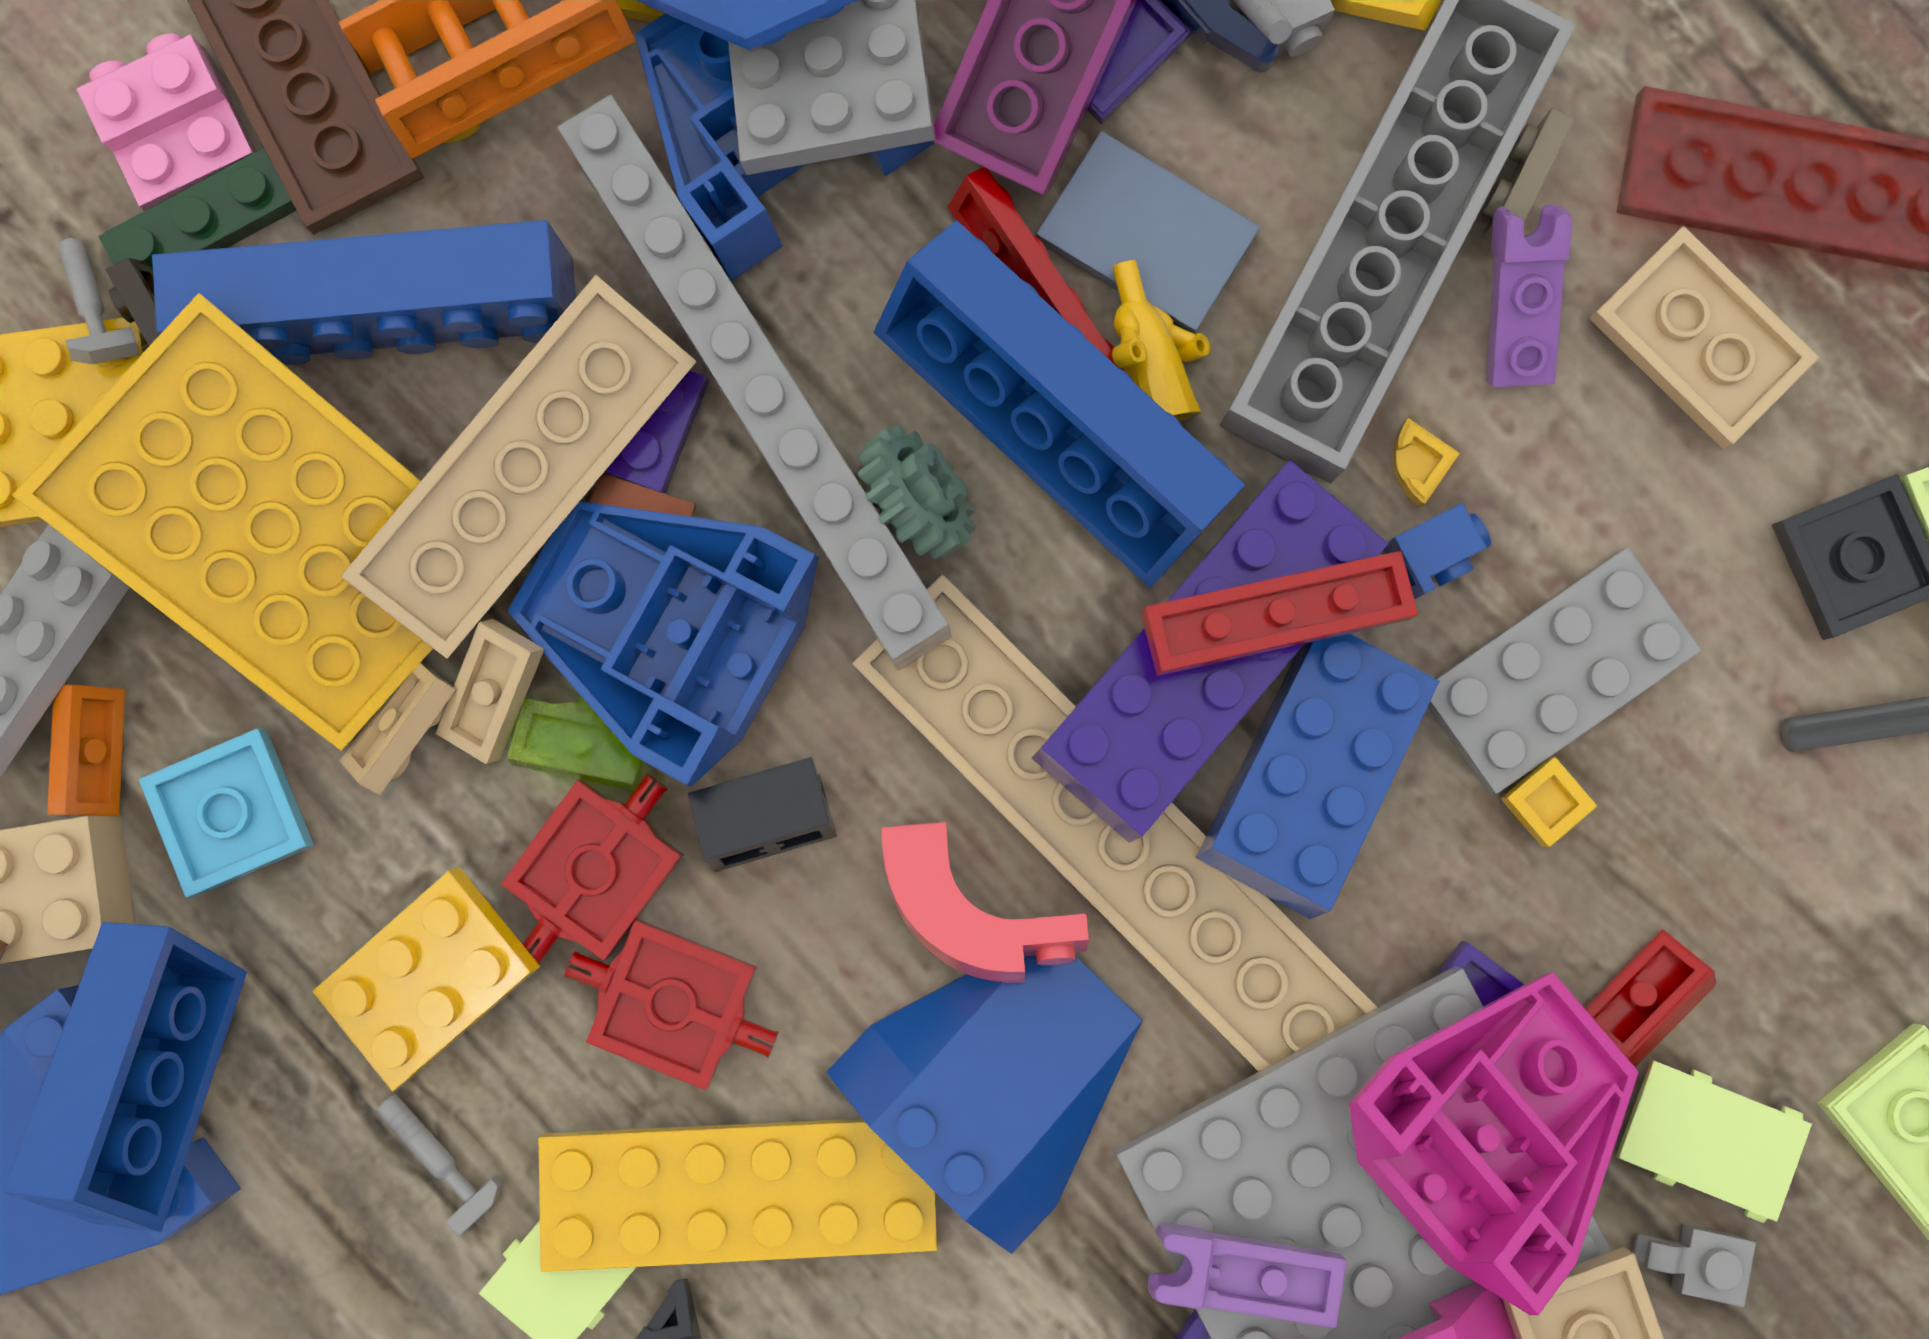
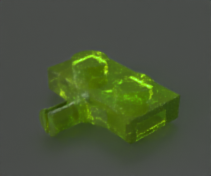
(572, 743)

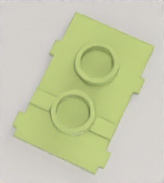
(1714, 1140)
(549, 1302)

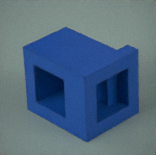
(1440, 548)

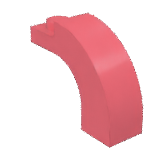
(956, 929)

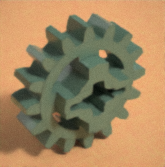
(916, 492)

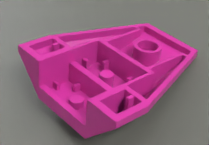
(1500, 1137)

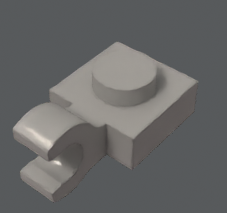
(1702, 1262)

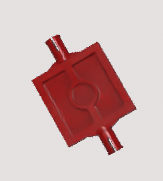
(592, 869)
(671, 1004)

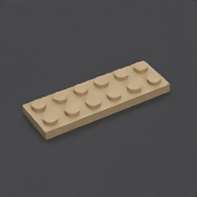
(519, 467)

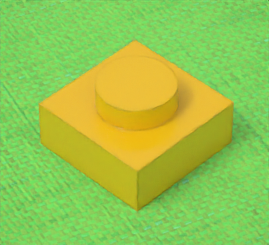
(1548, 802)

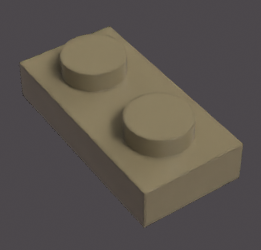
(1535, 155)

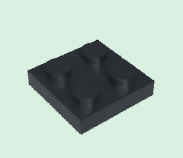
(1857, 556)

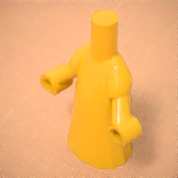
(1150, 346)

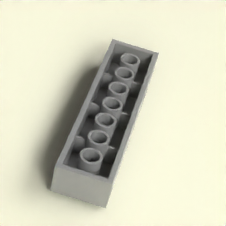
(1396, 231)

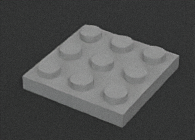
(833, 88)

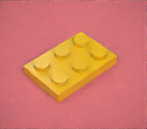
(425, 978)

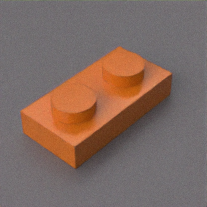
(86, 751)

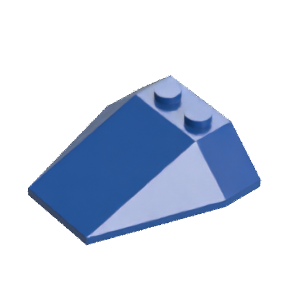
(667, 625)
(993, 1088)

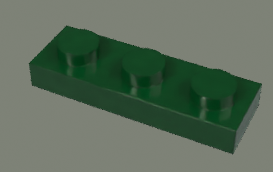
(206, 214)

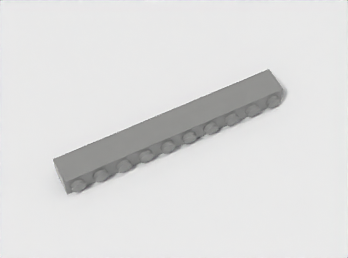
(756, 383)

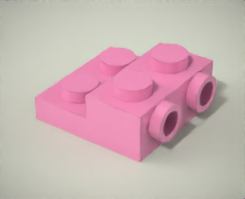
(165, 118)

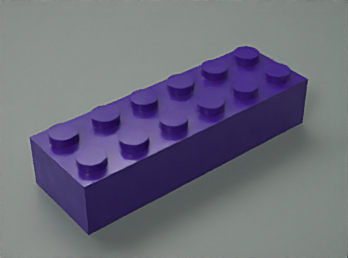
(1148, 734)

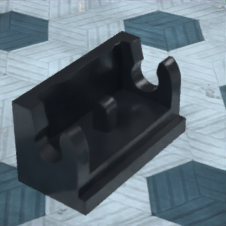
(761, 815)

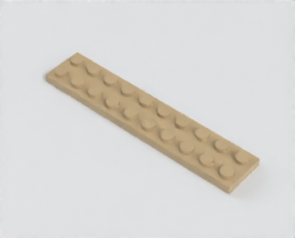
(1191, 922)

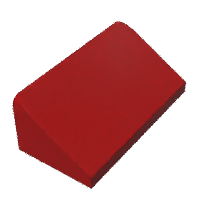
(1651, 996)

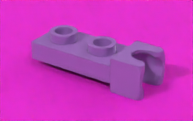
(1526, 297)
(1250, 1276)

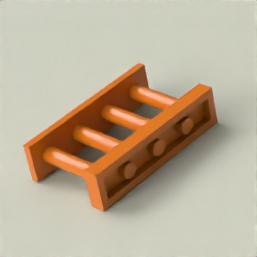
(478, 78)

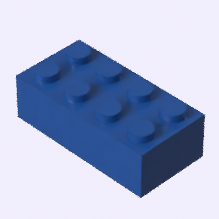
(1318, 772)
(128, 1078)

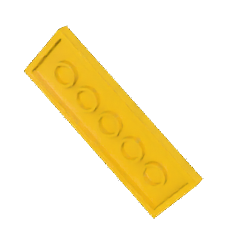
(727, 1195)

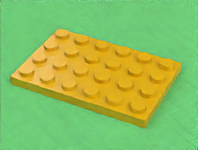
(236, 513)

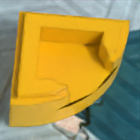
(1420, 461)

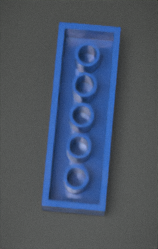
(379, 289)
(1054, 403)

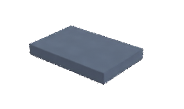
(1138, 211)

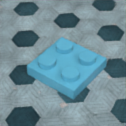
(226, 812)

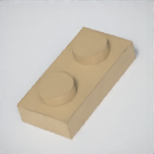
(489, 691)
(391, 734)

